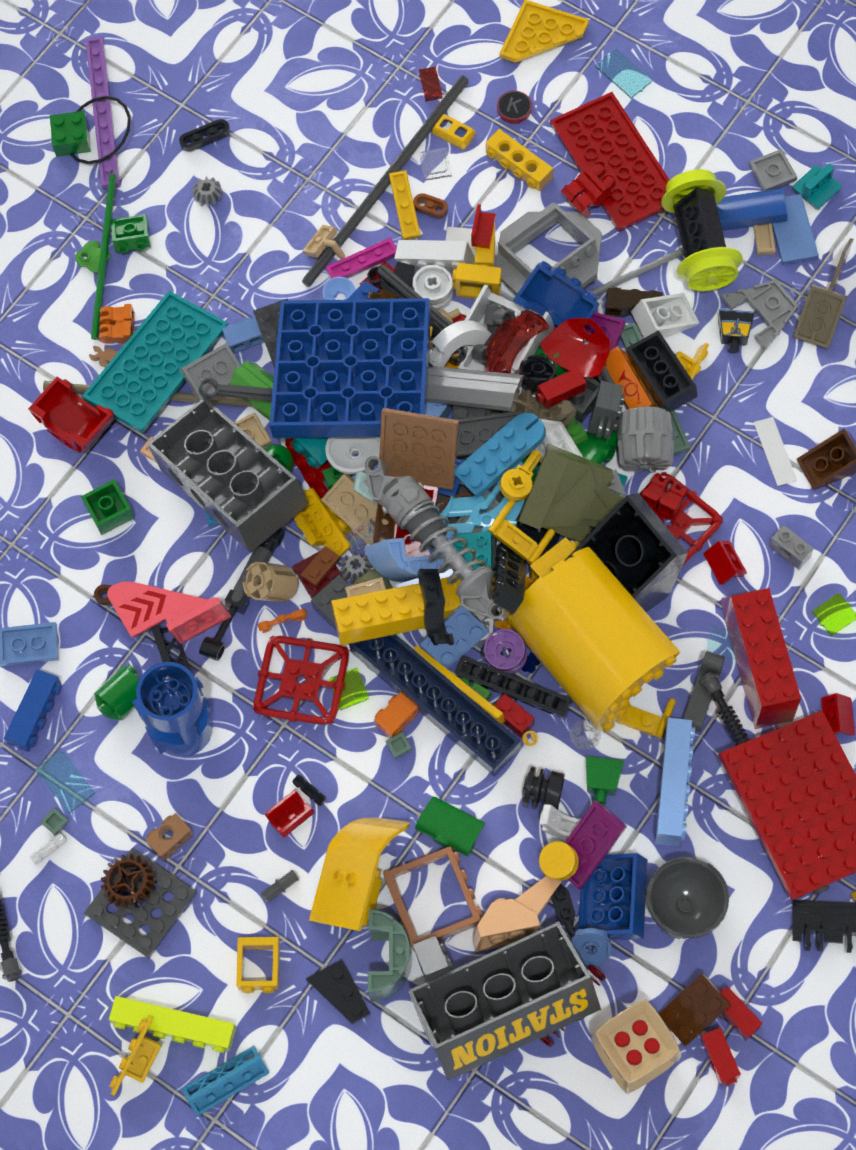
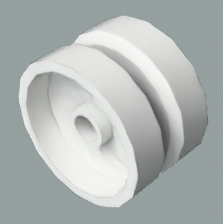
(434, 283)

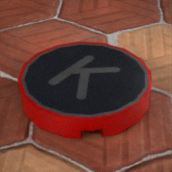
(514, 106)

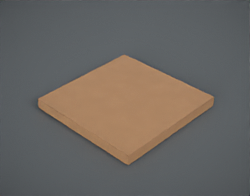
(419, 447)

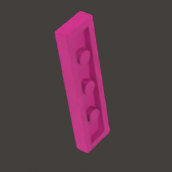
(362, 260)

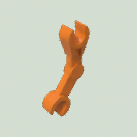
(298, 615)

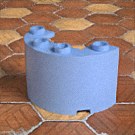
(391, 561)

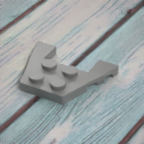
(770, 303)

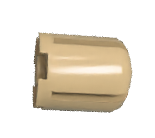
(270, 582)

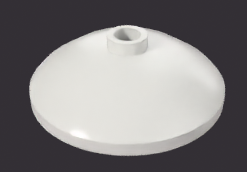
(341, 451)

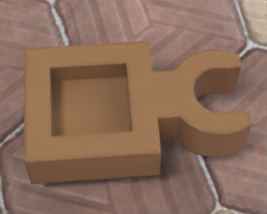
(104, 356)

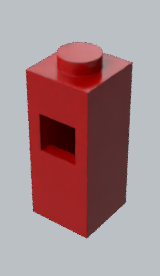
(561, 388)
(739, 1015)
(720, 1057)

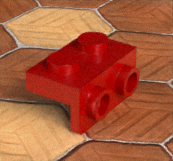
(289, 813)

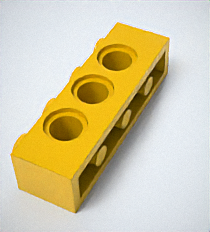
(516, 152)

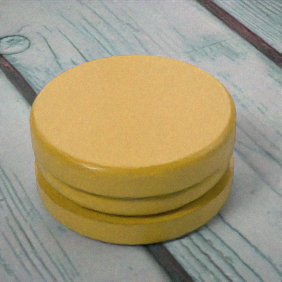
(558, 861)

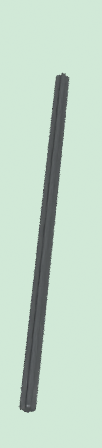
(384, 182)

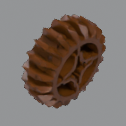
(121, 885)

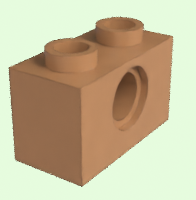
(166, 848)

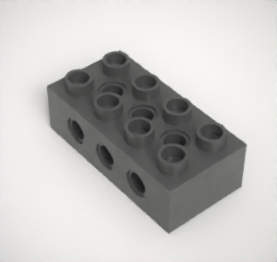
(228, 474)

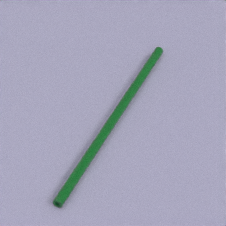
(103, 257)

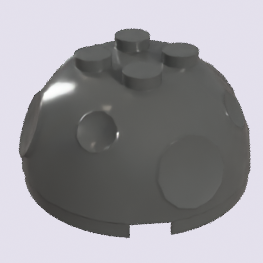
(687, 898)

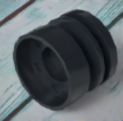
(543, 789)

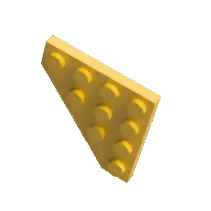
(540, 30)

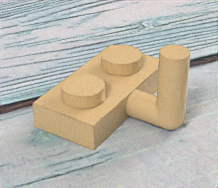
(322, 239)

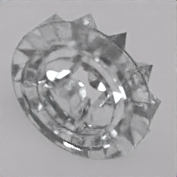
(583, 742)

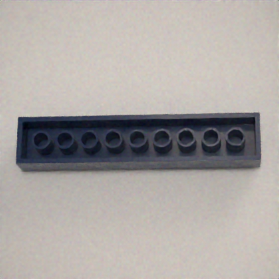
(439, 700)

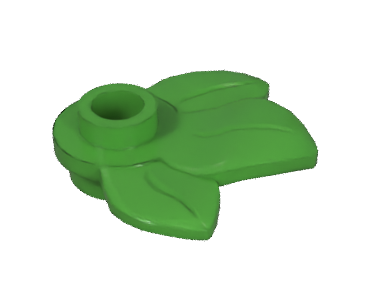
(92, 252)

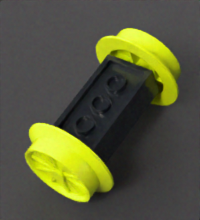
(707, 259)

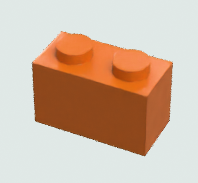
(396, 715)

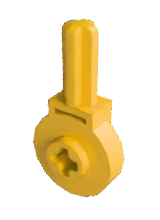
(517, 482)

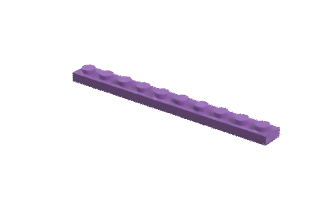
(102, 109)

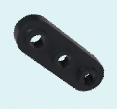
(211, 130)

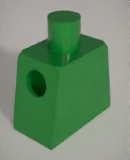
(602, 777)

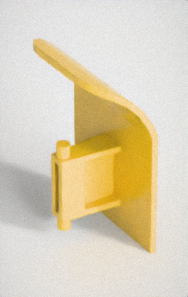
(350, 873)

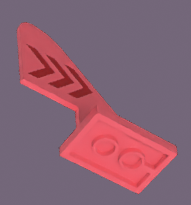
(147, 606)

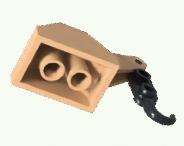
(515, 919)

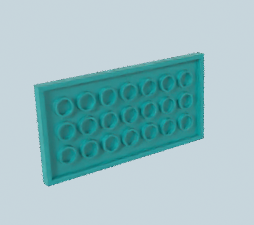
(149, 364)

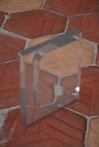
(435, 164)

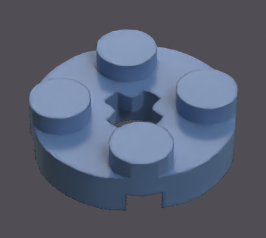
(594, 937)

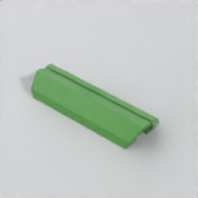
(254, 376)

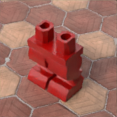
(591, 187)

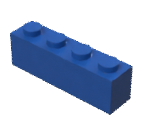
(33, 710)

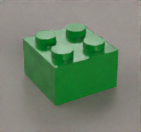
(70, 133)
(107, 507)

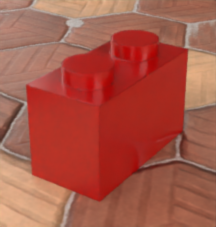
(515, 716)

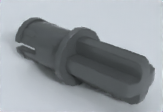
(279, 886)

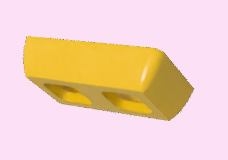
(449, 134)

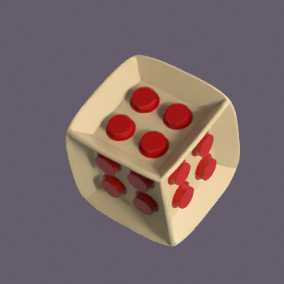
(636, 1046)

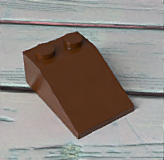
(830, 460)

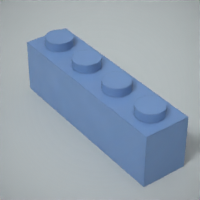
(242, 335)

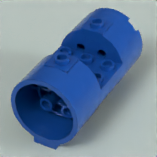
(174, 717)

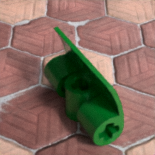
(598, 448)
(449, 826)

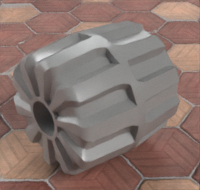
(645, 439)

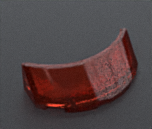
(511, 338)

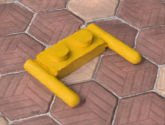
(515, 538)
(646, 721)

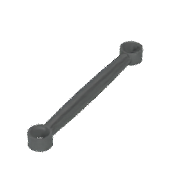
(243, 392)

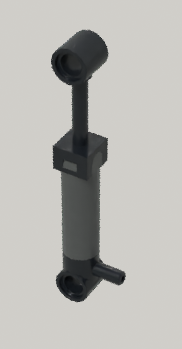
(237, 598)

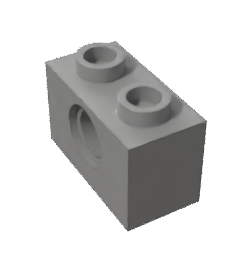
(791, 547)

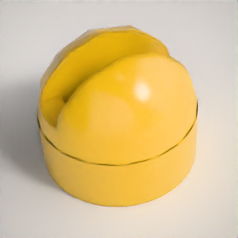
(534, 737)

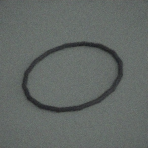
(125, 135)

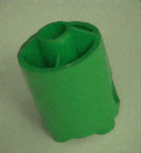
(117, 693)

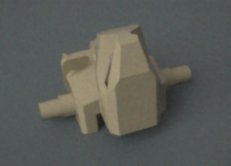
(561, 412)

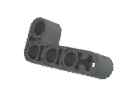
(700, 700)

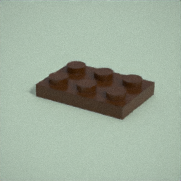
(694, 1009)

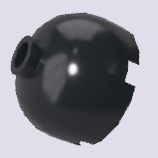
(536, 371)

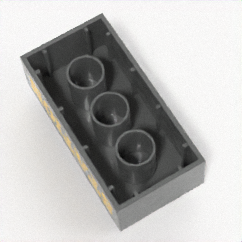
(504, 1000)

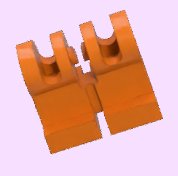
(116, 324)

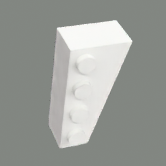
(432, 252)

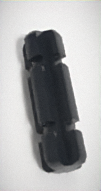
(309, 790)

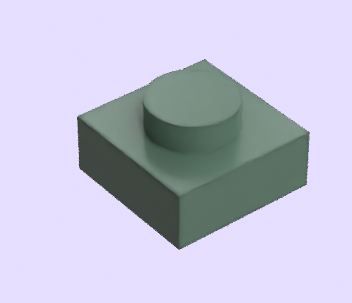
(398, 745)
(54, 821)

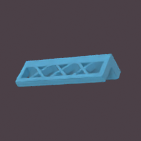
(227, 1082)

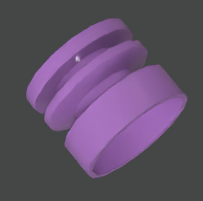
(505, 640)

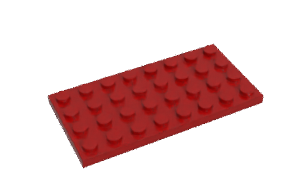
(607, 136)

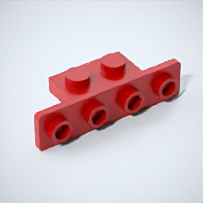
(311, 475)

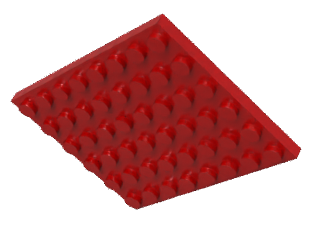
(799, 801)

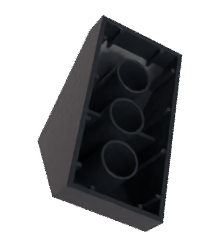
(638, 551)

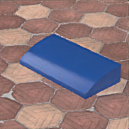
(752, 209)

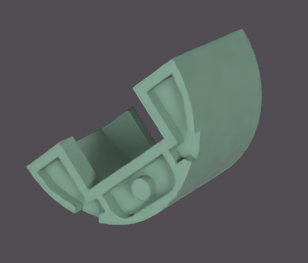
(387, 983)

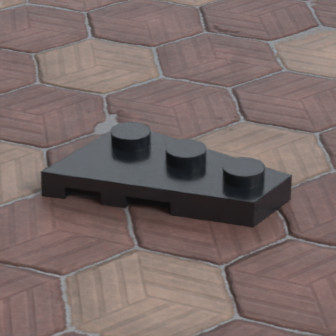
(339, 989)

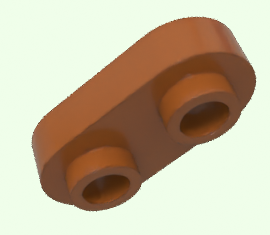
(431, 205)

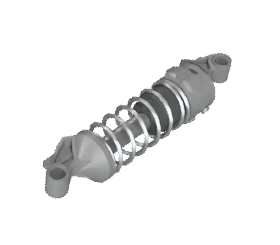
(415, 512)

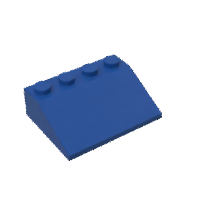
(616, 897)

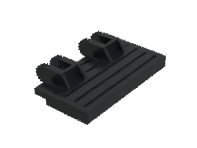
(826, 919)

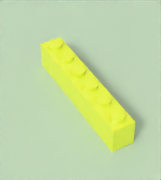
(173, 1024)

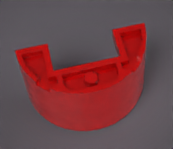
(69, 416)

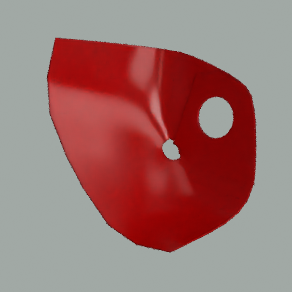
(573, 353)

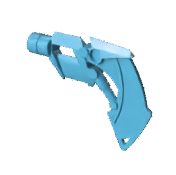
(472, 507)

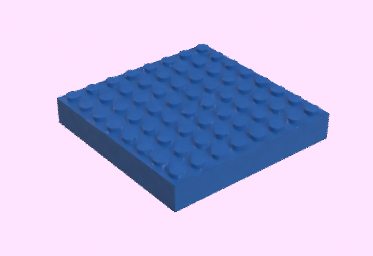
(347, 364)

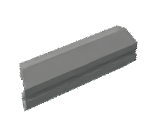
(472, 388)

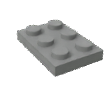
(216, 364)

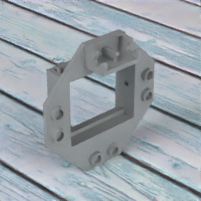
(580, 263)

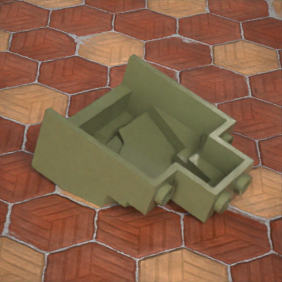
(569, 495)

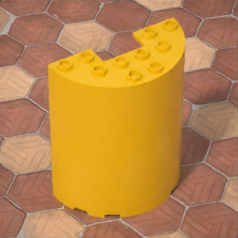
(592, 637)

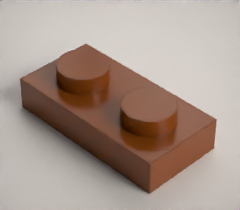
(320, 566)

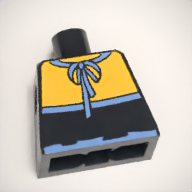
(735, 328)

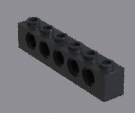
(509, 579)
(514, 687)

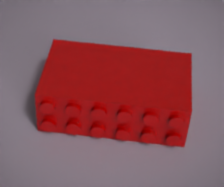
(762, 658)

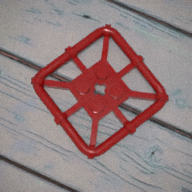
(682, 522)
(308, 690)

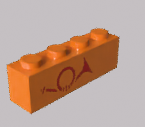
(625, 375)

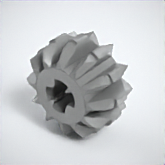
(207, 191)
(353, 561)

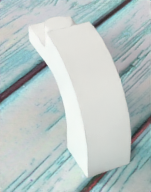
(454, 337)
(557, 823)

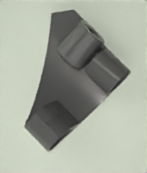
(494, 317)

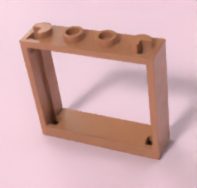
(461, 878)

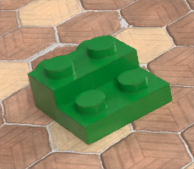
(130, 233)

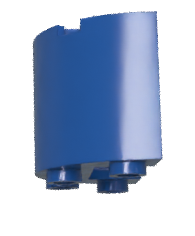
(557, 294)

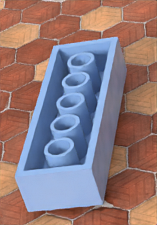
(673, 786)

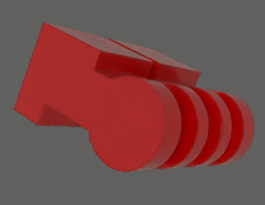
(668, 502)

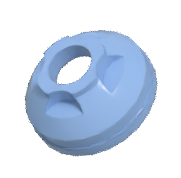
(336, 286)

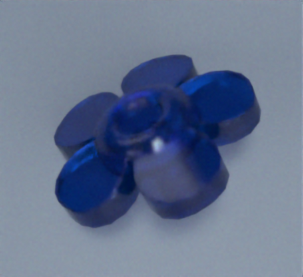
(531, 663)

